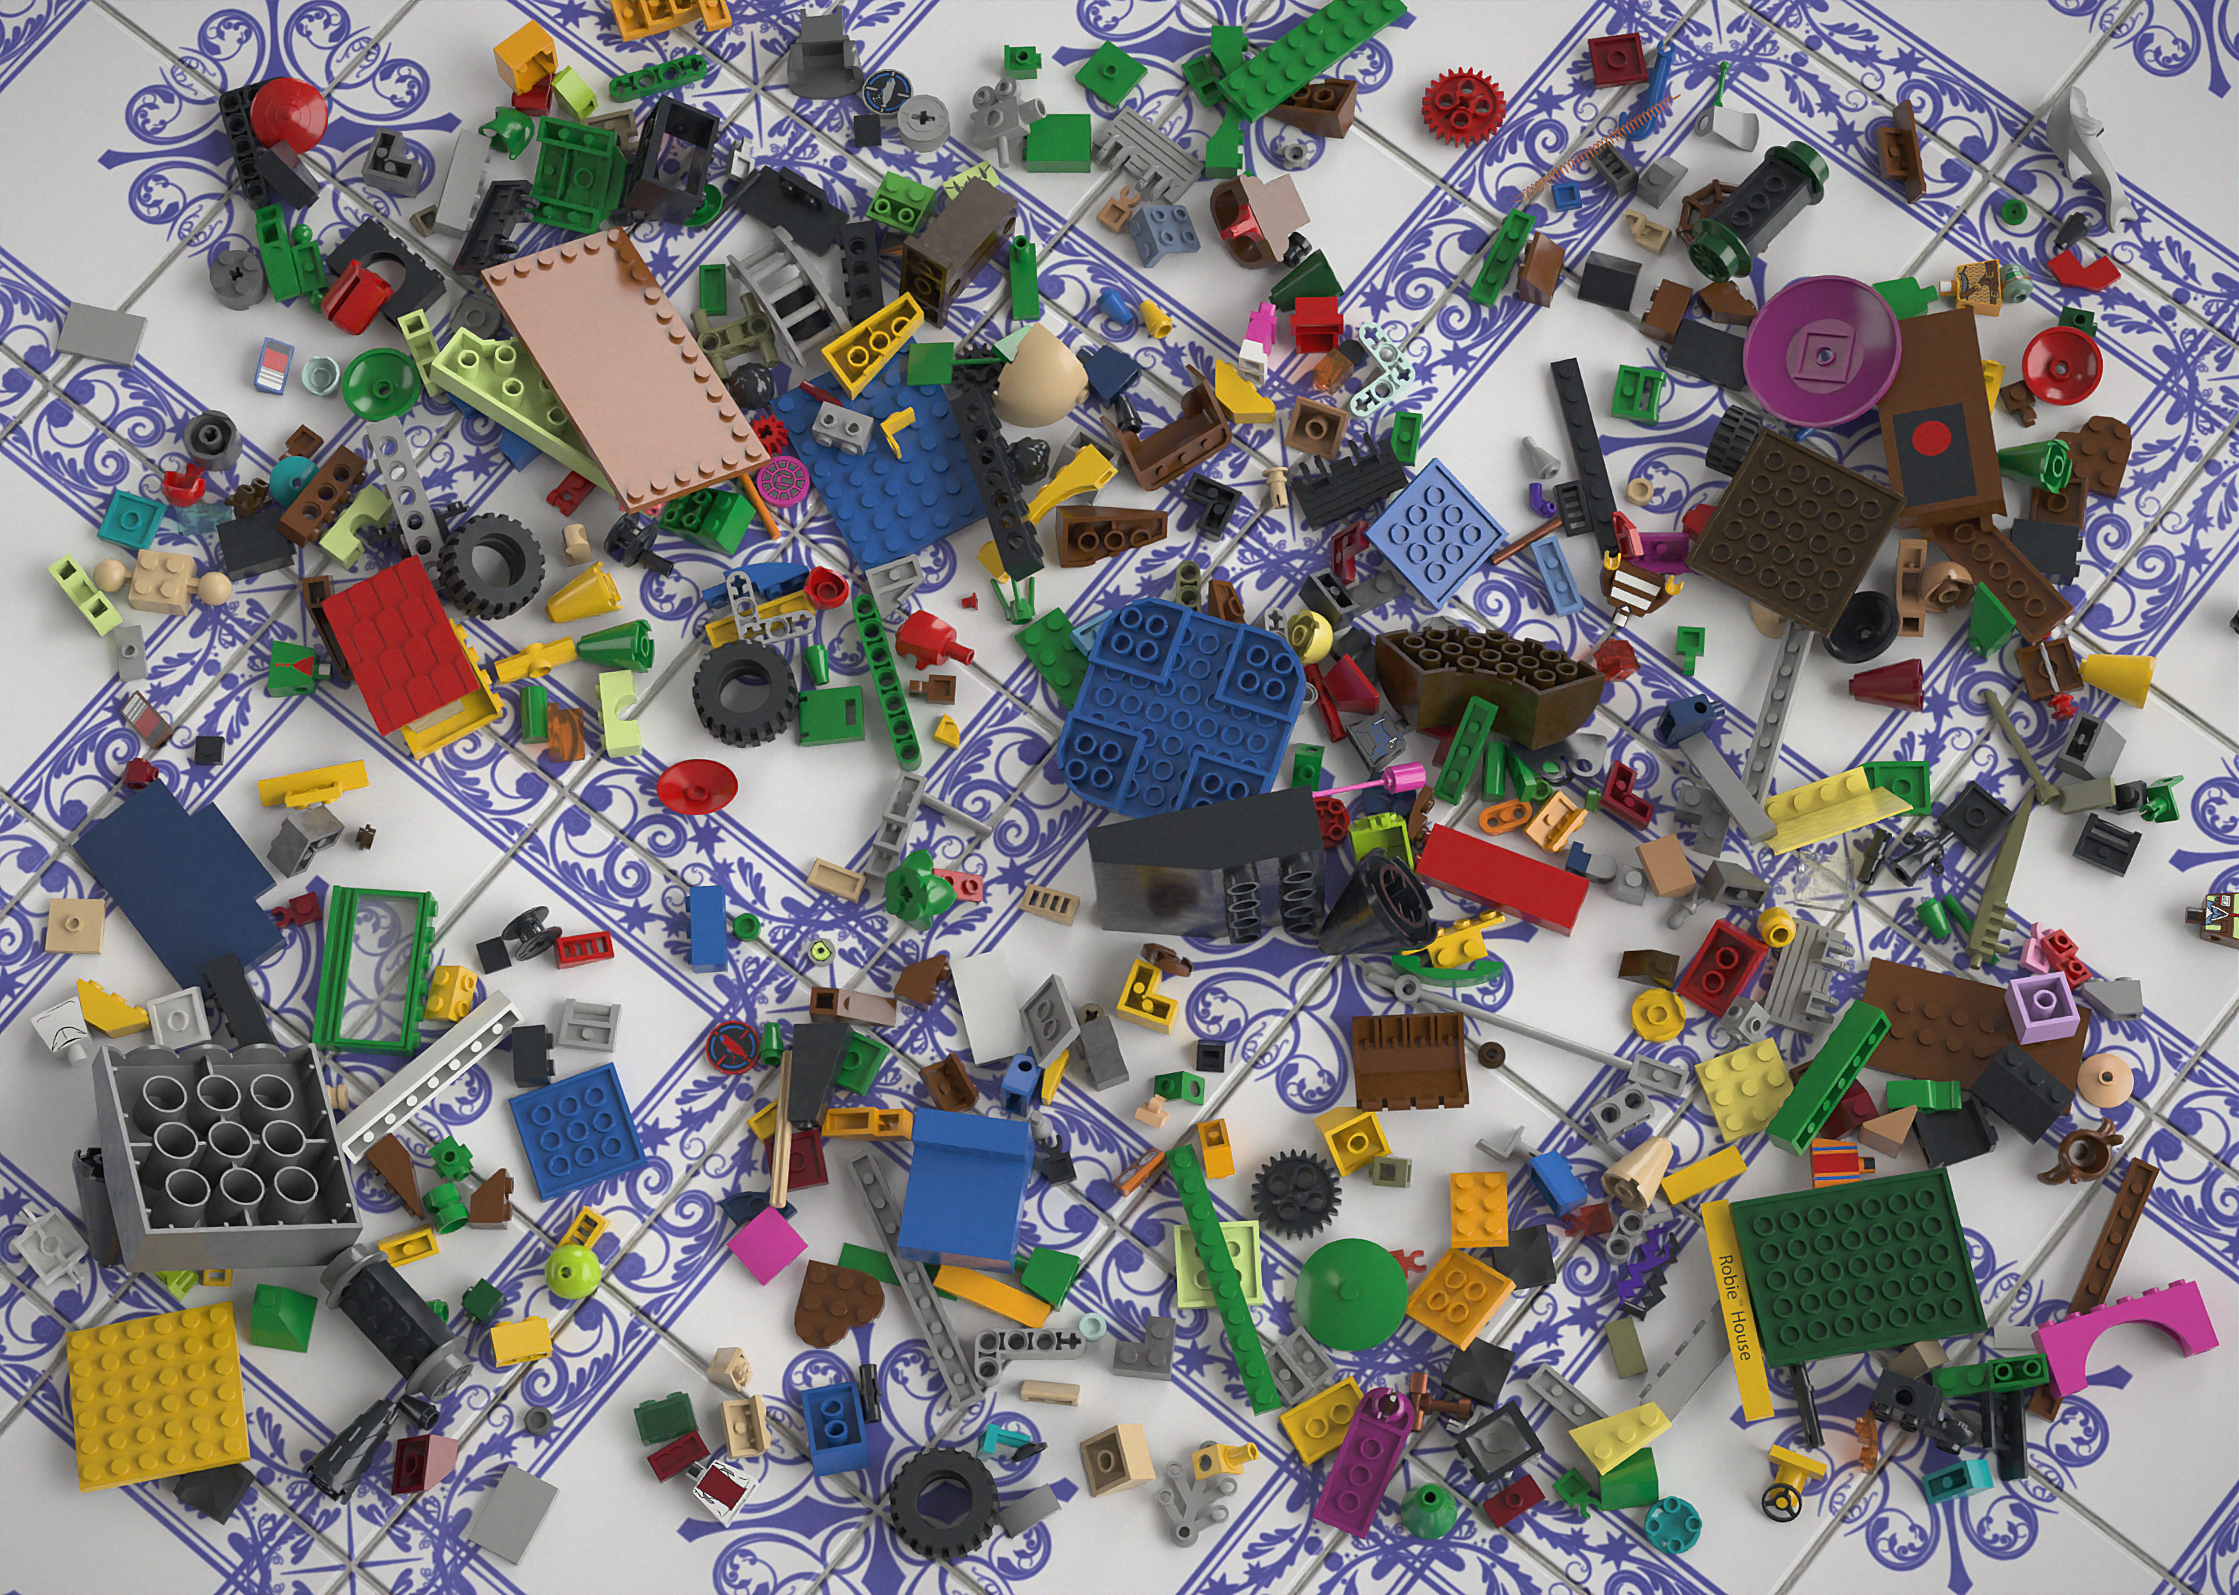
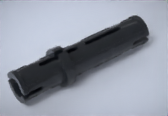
(1804, 1395)

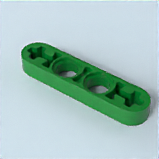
(659, 82)

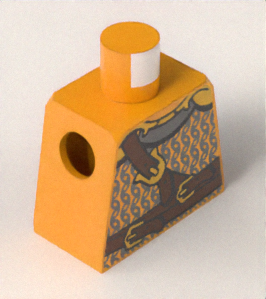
(1975, 286)

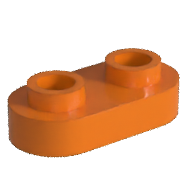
(1503, 815)

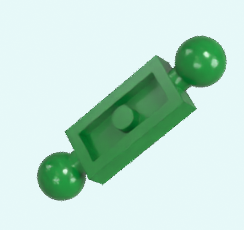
(309, 266)

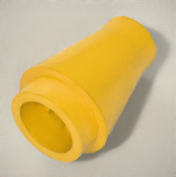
(1156, 320)

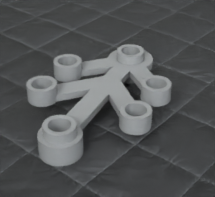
(1194, 1501)

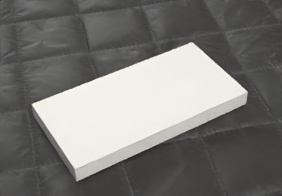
(989, 1007)

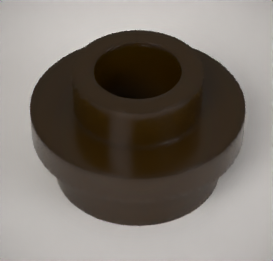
(365, 837)
(1491, 1063)

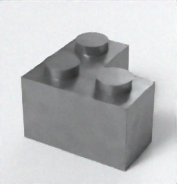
(387, 167)
(1703, 809)
(302, 838)
(1101, 1050)
(1148, 1359)

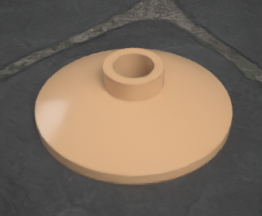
(2103, 1093)

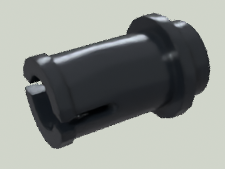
(656, 563)

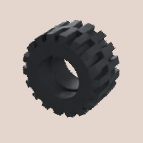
(1733, 440)

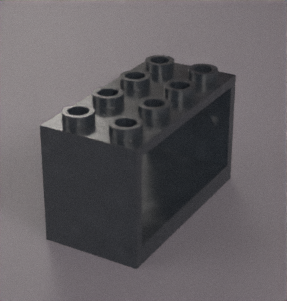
(689, 125)

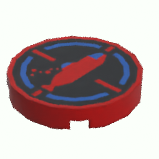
(733, 1048)

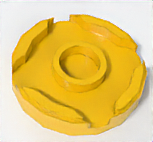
(1658, 1015)

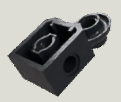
(1920, 1413)

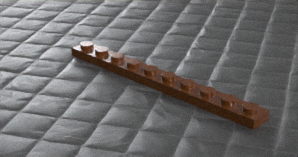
(2103, 1262)

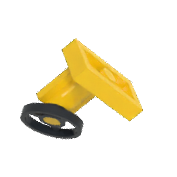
(1789, 1481)

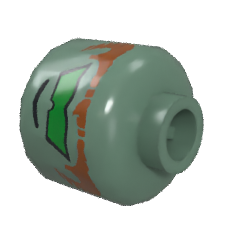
(2015, 283)

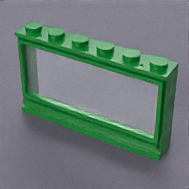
(374, 971)

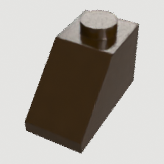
(1649, 968)

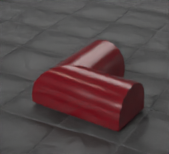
(1620, 801)

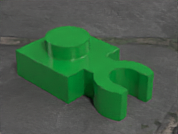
(1574, 1490)

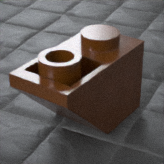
(1726, 305)
(920, 980)
(490, 1202)

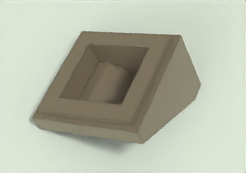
(423, 220)

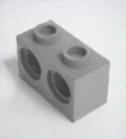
(1625, 1117)

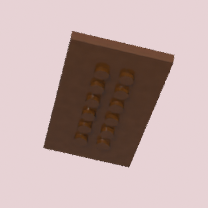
(1955, 1028)

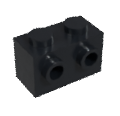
(1330, 598)
(532, 1056)

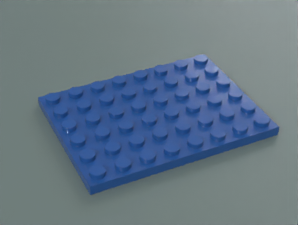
(876, 500)

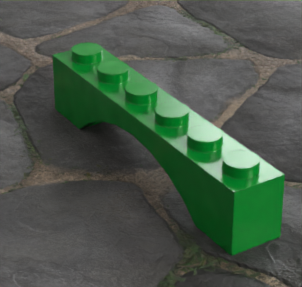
(1222, 149)

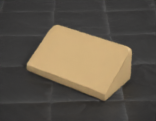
(1050, 1392)

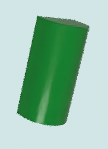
(534, 714)
(1493, 772)

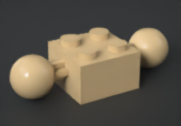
(162, 582)

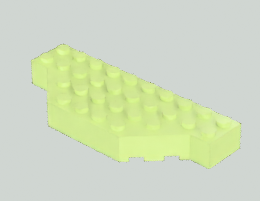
(509, 389)

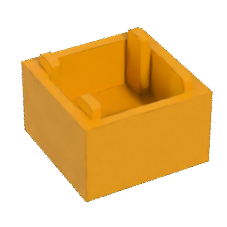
(526, 57)

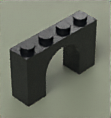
(373, 244)

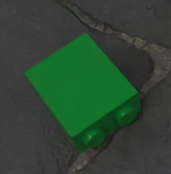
(1059, 144)

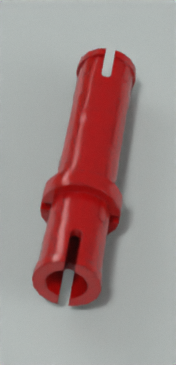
(1325, 704)

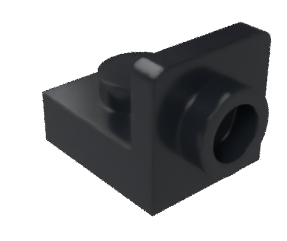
(2129, 797)

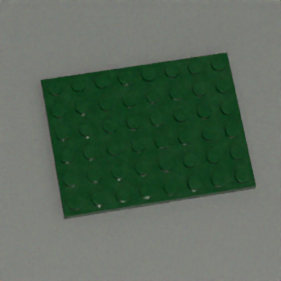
(1857, 1267)

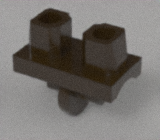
(249, 498)

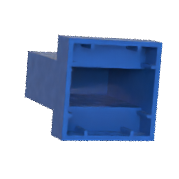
(966, 1190)

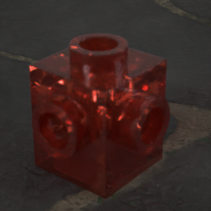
(1616, 660)

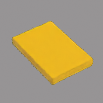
(1322, 1421)

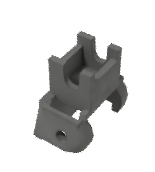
(829, 61)

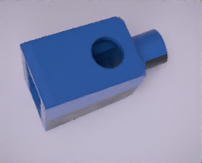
(1021, 1084)

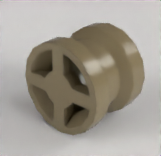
(1092, 1009)

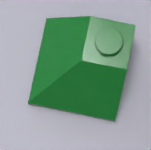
(1989, 623)
(282, 1318)

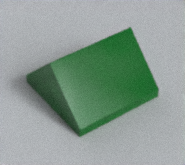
(1630, 1482)

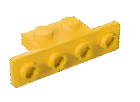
(313, 785)
(1460, 942)

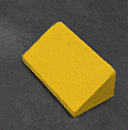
(409, 1245)

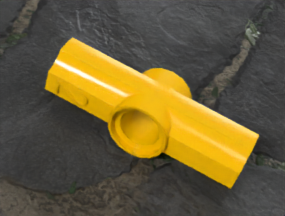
(536, 660)

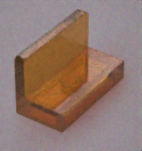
(565, 734)

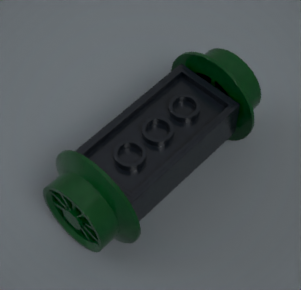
(1758, 211)

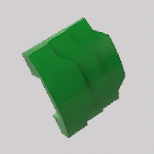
(577, 175)

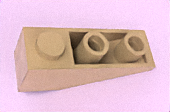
(730, 1368)

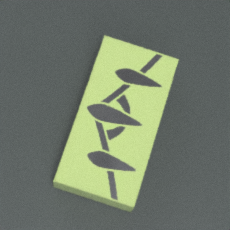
(983, 171)

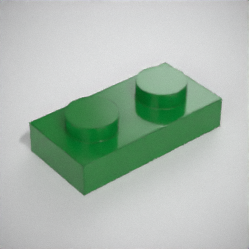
(1406, 437)

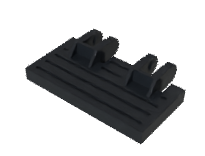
(494, 225)
(1350, 486)

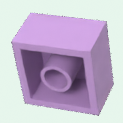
(2042, 1008)

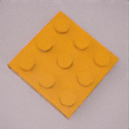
(1458, 1297)

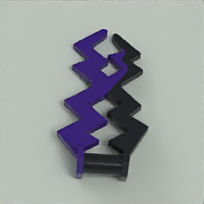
(1652, 1263)

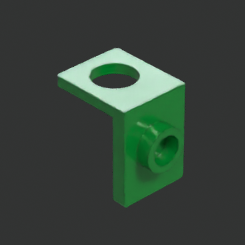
(1307, 766)
(1177, 1087)

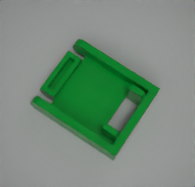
(824, 716)

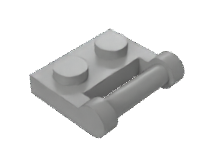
(588, 1033)

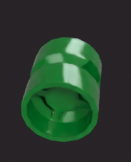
(447, 1211)

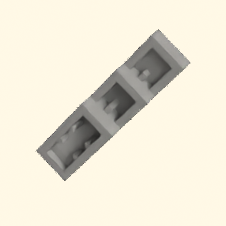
(895, 825)

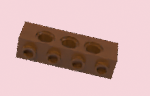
(341, 464)

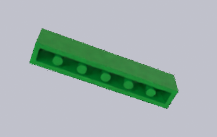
(1828, 1078)

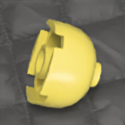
(1309, 636)

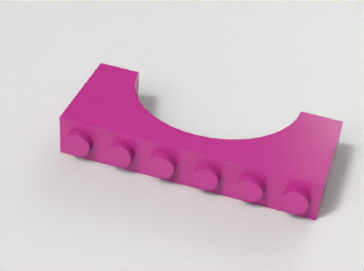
(2173, 1311)

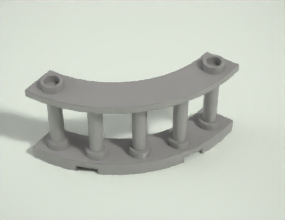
(807, 276)

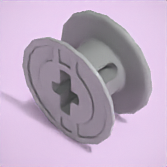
(923, 110)

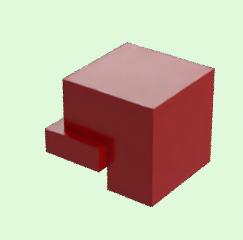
(1316, 324)

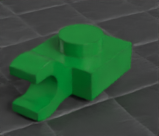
(1690, 644)

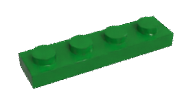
(1502, 258)
(1465, 750)

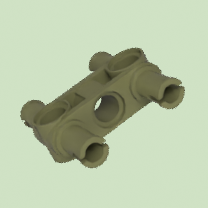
(736, 337)

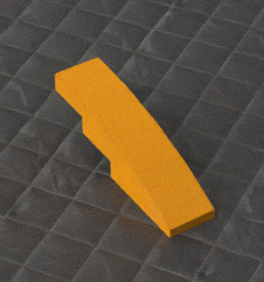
(992, 1296)

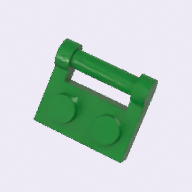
(1629, 392)

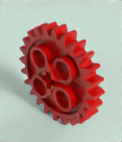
(1477, 124)

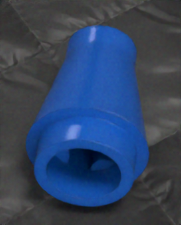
(1114, 307)

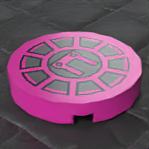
(783, 482)

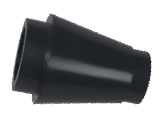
(2073, 230)
(1127, 416)
(419, 1412)

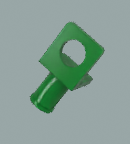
(2161, 801)

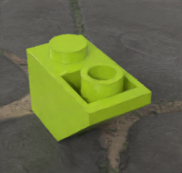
(573, 94)

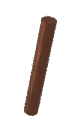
(1525, 541)

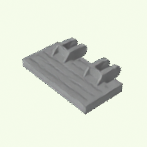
(1150, 156)
(1802, 980)

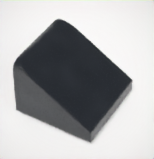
(867, 130)
(493, 955)
(1211, 1055)

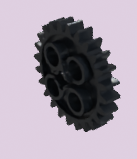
(1287, 1171)

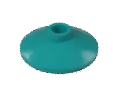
(283, 475)

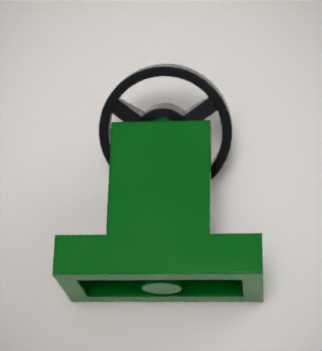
(1523, 775)

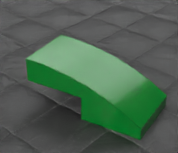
(1203, 81)

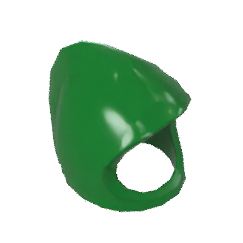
(513, 131)

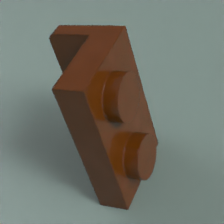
(950, 1085)

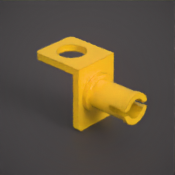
(1224, 1459)

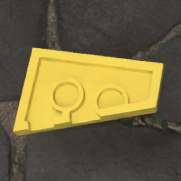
(1620, 1435)

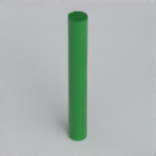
(1963, 919)

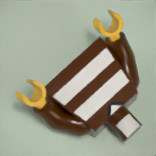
(1633, 589)

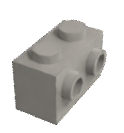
(843, 429)

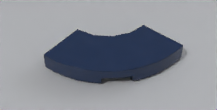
(748, 1205)

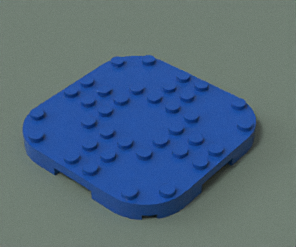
(1179, 711)

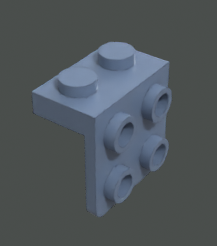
(1162, 232)

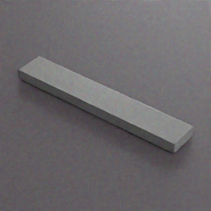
(1728, 788)

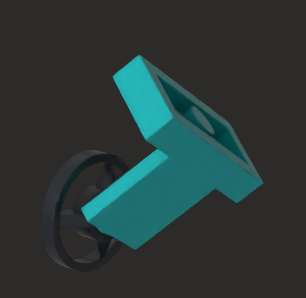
(993, 1434)

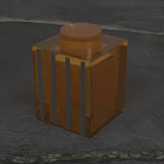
(1332, 372)

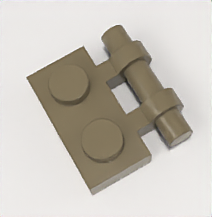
(621, 122)

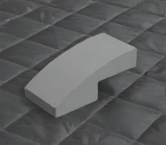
(1029, 1511)

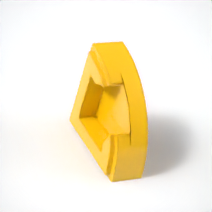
(947, 733)

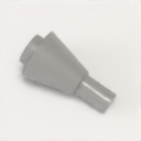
(1544, 463)
(1040, 1126)

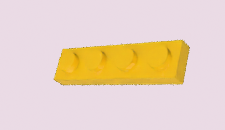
(726, 629)

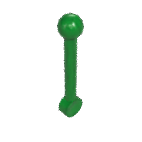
(1724, 66)

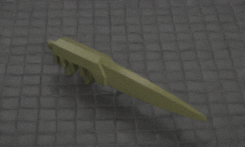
(1992, 906)

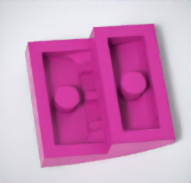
(767, 1245)

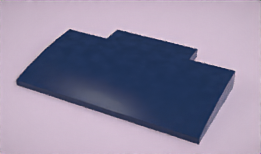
(183, 883)

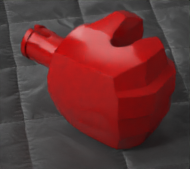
(930, 641)

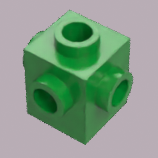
(451, 1160)

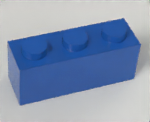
(707, 929)

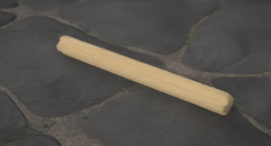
(782, 1137)

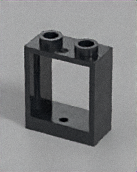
(1523, 1427)

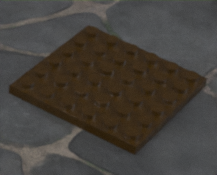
(1795, 532)

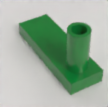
(1024, 279)

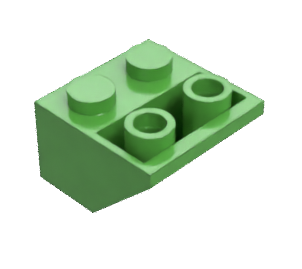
(902, 204)

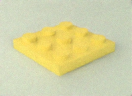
(1745, 1088)

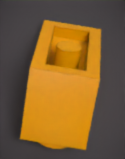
(1216, 1149)

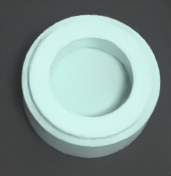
(1092, 1326)

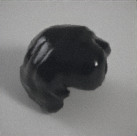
(1030, 460)

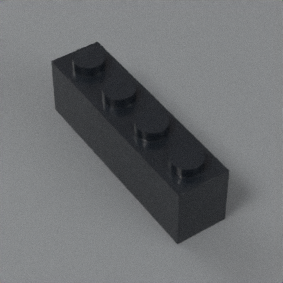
(238, 1001)

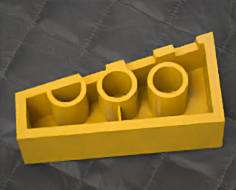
(871, 344)

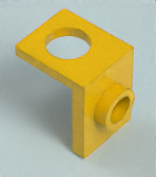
(895, 423)

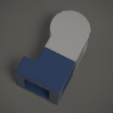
(1592, 867)

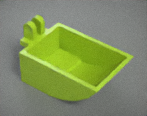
(1383, 831)

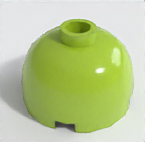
(584, 1272)

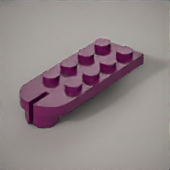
(1365, 1462)

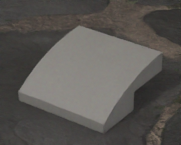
(1299, 1365)

